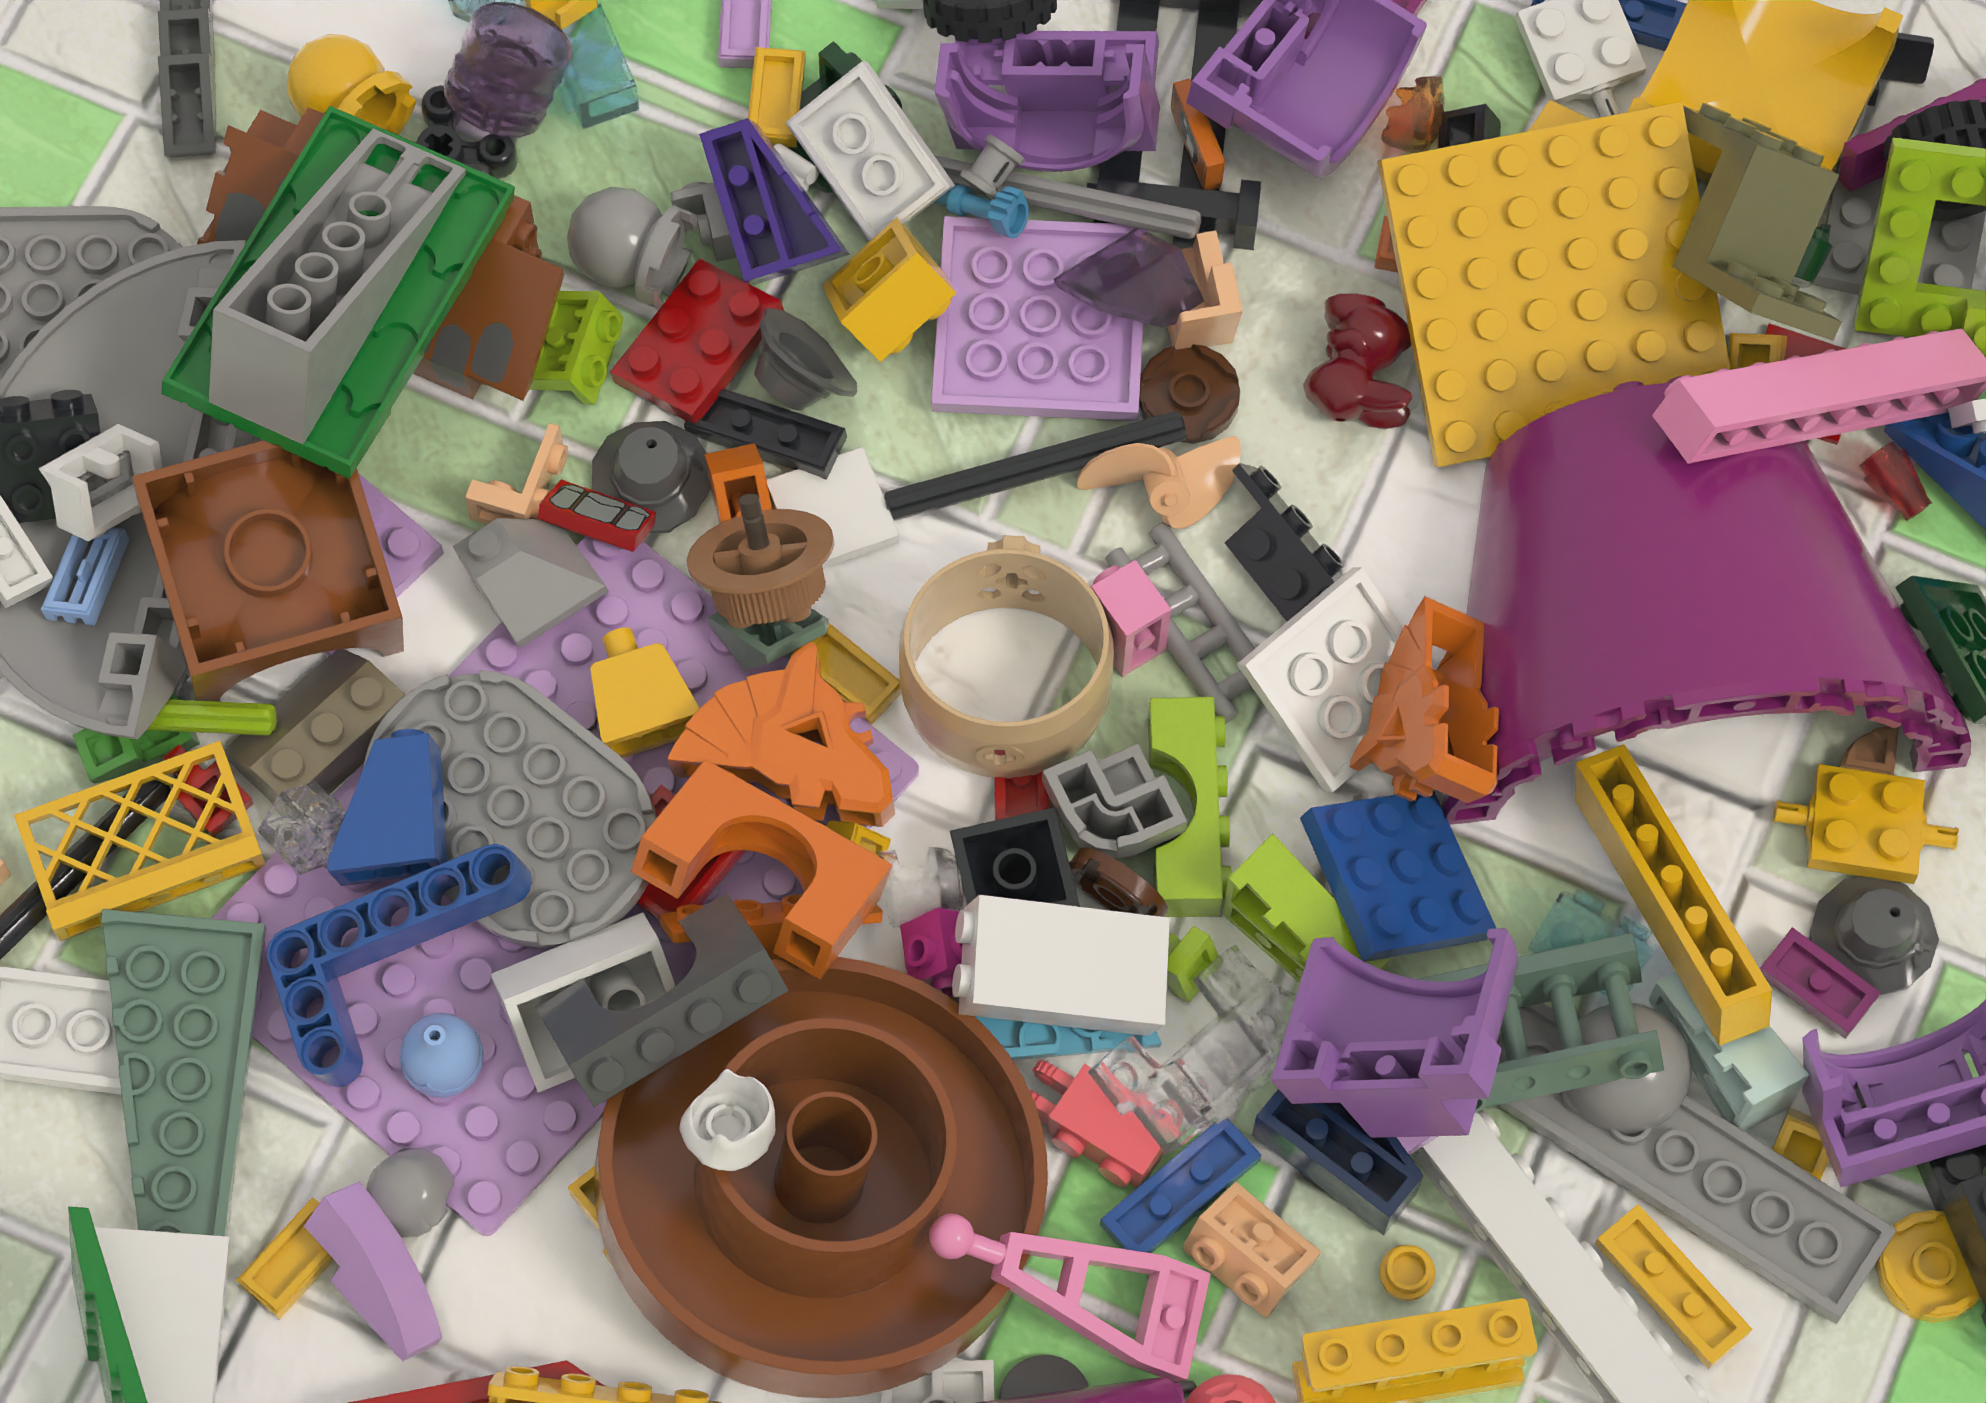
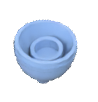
(441, 1055)

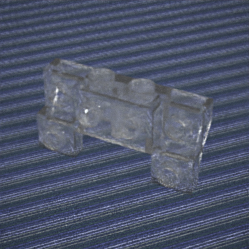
(1213, 1066)

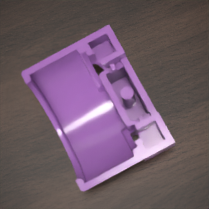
(1311, 94)
(1392, 1046)

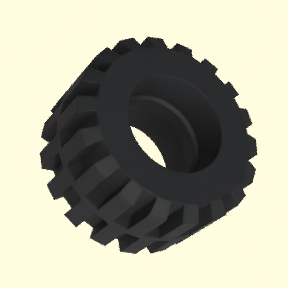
(1949, 123)

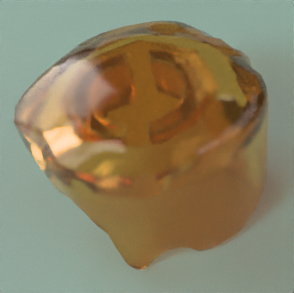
(1419, 118)

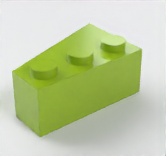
(1284, 908)

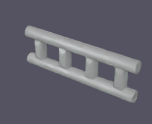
(1195, 591)

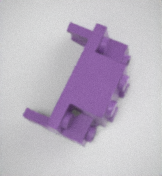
(1058, 97)

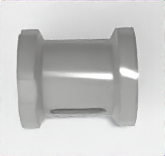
(992, 166)

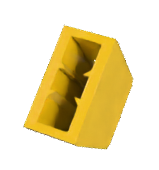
(639, 695)

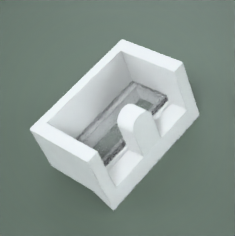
(95, 482)

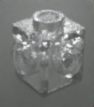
(303, 826)

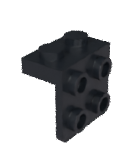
(32, 437)

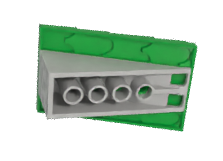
(338, 291)

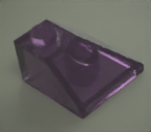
(1135, 279)

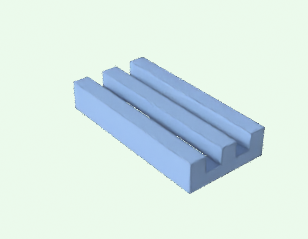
(93, 575)

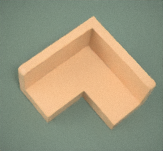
(1219, 315)

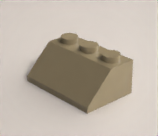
(319, 727)

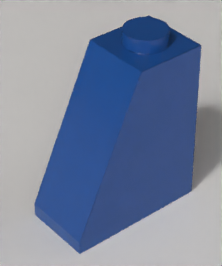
(394, 814)

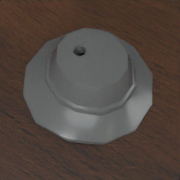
(798, 362)
(655, 469)
(1861, 933)

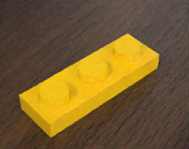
(1673, 1286)

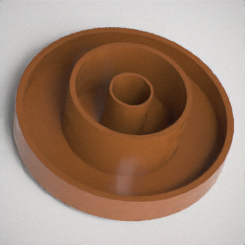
(819, 1253)

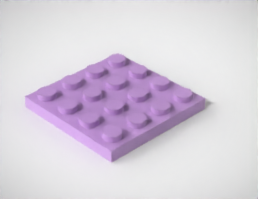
(1022, 342)

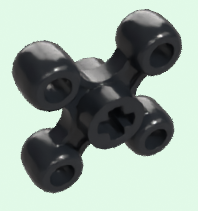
(490, 155)

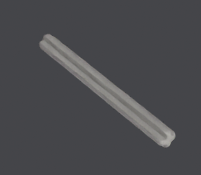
(1091, 202)

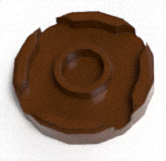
(1196, 385)
(1115, 884)

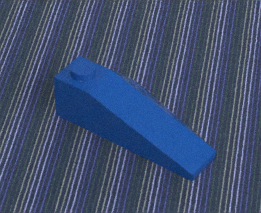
(1949, 456)

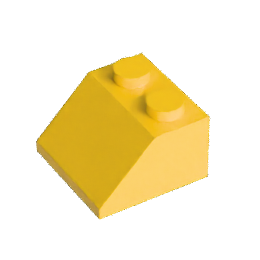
(889, 291)

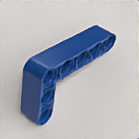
(377, 941)

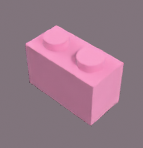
(1135, 615)

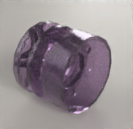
(507, 69)

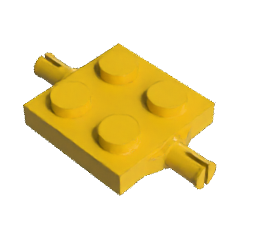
(1866, 824)

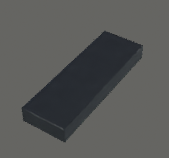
(777, 432)

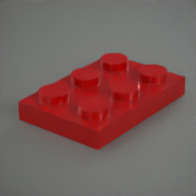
(695, 342)

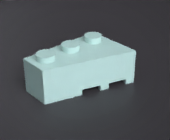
(1743, 1078)

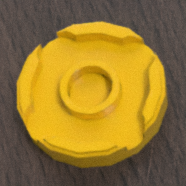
(1925, 1270)

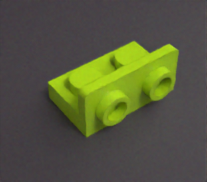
(578, 345)

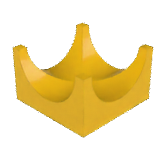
(1778, 64)

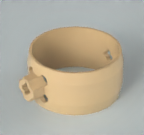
(959, 591)

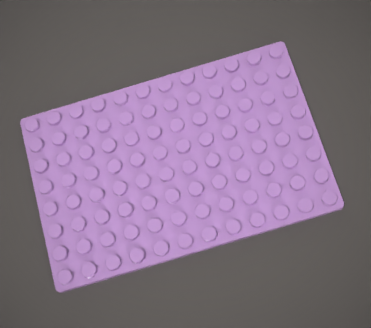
(500, 1131)

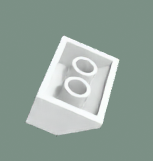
(620, 967)

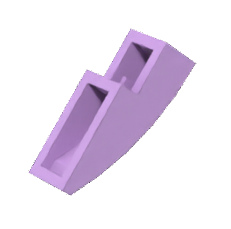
(375, 1270)

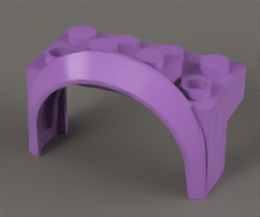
(1913, 1099)

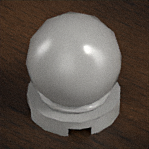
(626, 241)

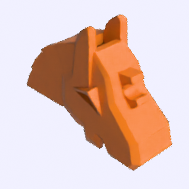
(1429, 722)
(767, 736)

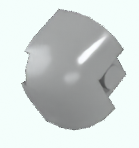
(1114, 802)

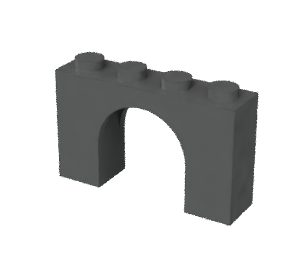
(621, 1047)

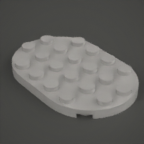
(60, 254)
(542, 788)

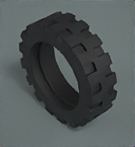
(987, 18)

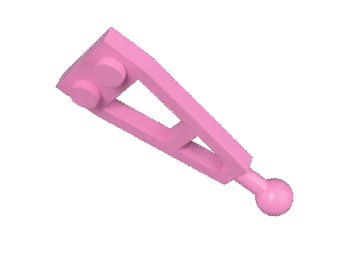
(1169, 1307)

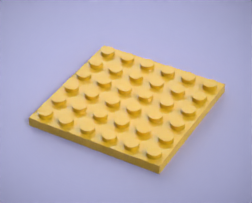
(1547, 272)

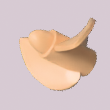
(1177, 487)

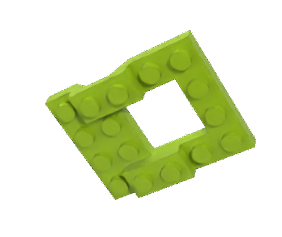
(1889, 291)

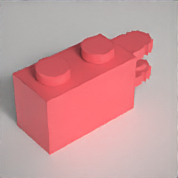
(1092, 1126)

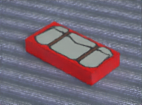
(596, 515)

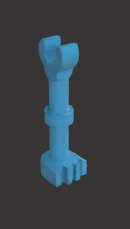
(1006, 213)

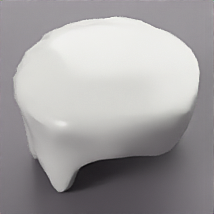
(730, 1122)

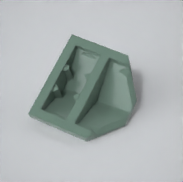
(769, 641)

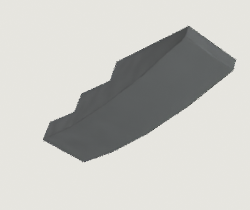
(187, 77)

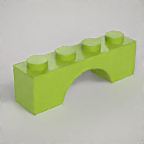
(1184, 746)

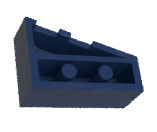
(1334, 1152)

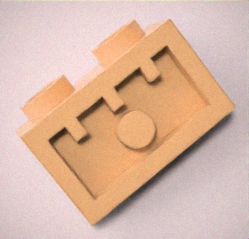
(1250, 1249)

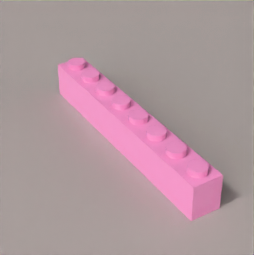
(1820, 394)

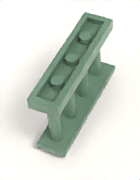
(1557, 978)

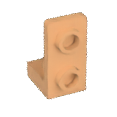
(501, 500)

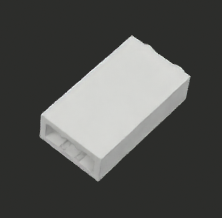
(1062, 965)

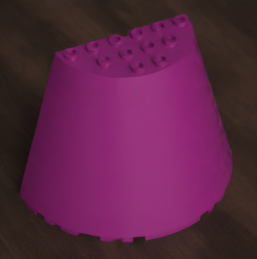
(1677, 596)

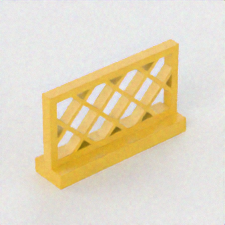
(155, 883)

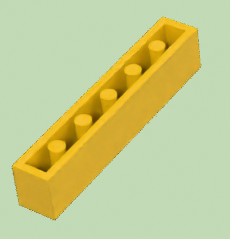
(1673, 895)

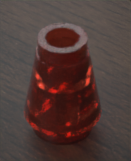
(1896, 480)

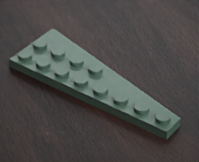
(184, 1049)

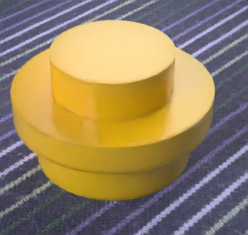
(1407, 1272)

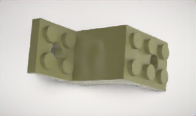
(1757, 220)

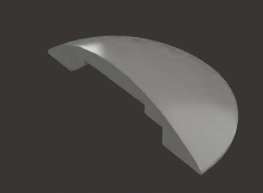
(118, 349)

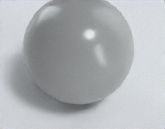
(1642, 1102)

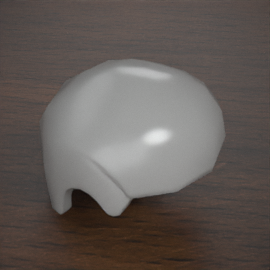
(412, 1190)

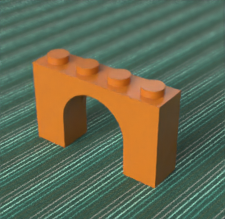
(726, 814)

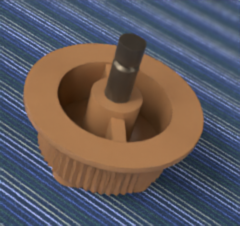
(763, 563)

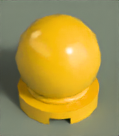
(351, 78)

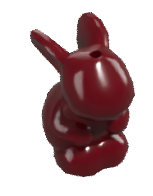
(1360, 344)

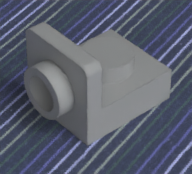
(703, 201)

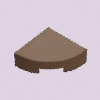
(1873, 751)

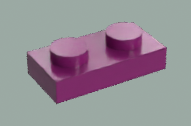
(1819, 983)

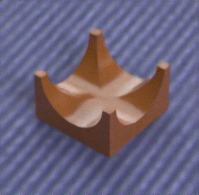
(265, 562)

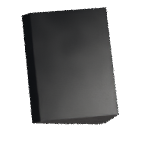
(1016, 859)

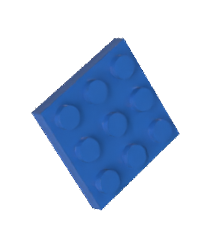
(1397, 875)

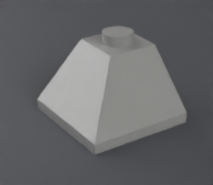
(529, 574)

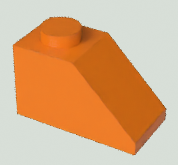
(735, 474)

